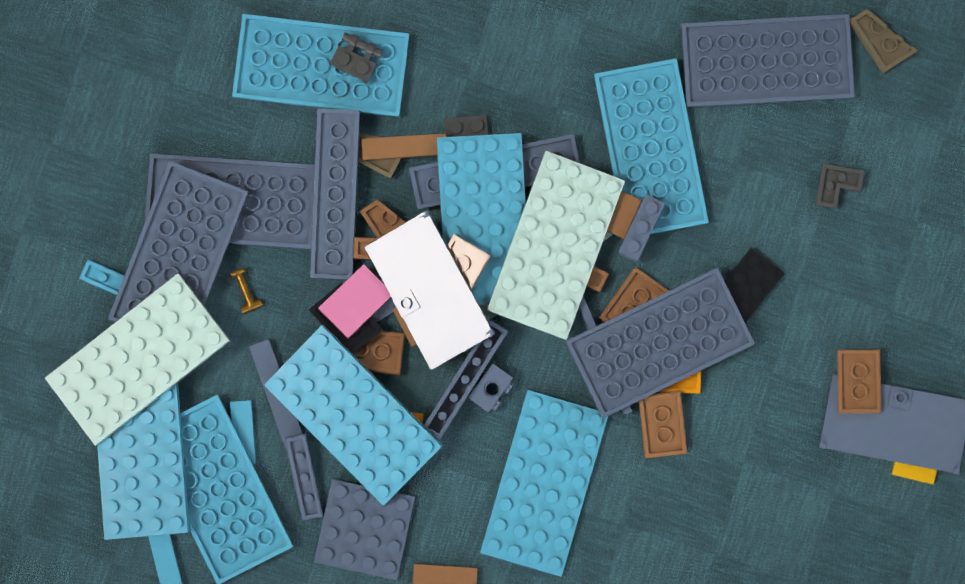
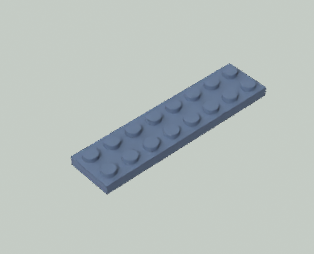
(426, 178)
(335, 193)

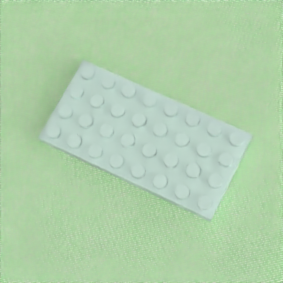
(555, 245)
(137, 359)

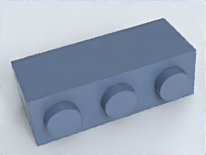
(641, 228)

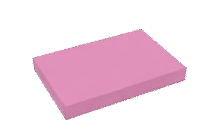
(355, 301)

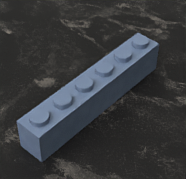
(464, 382)

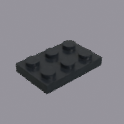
(752, 282)
(359, 339)

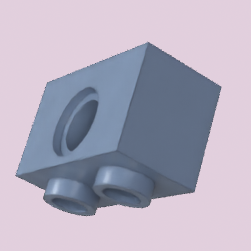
(492, 375)

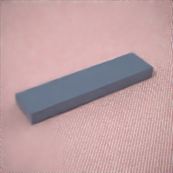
(304, 476)

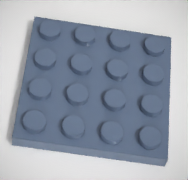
(362, 532)

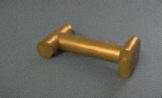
(250, 303)

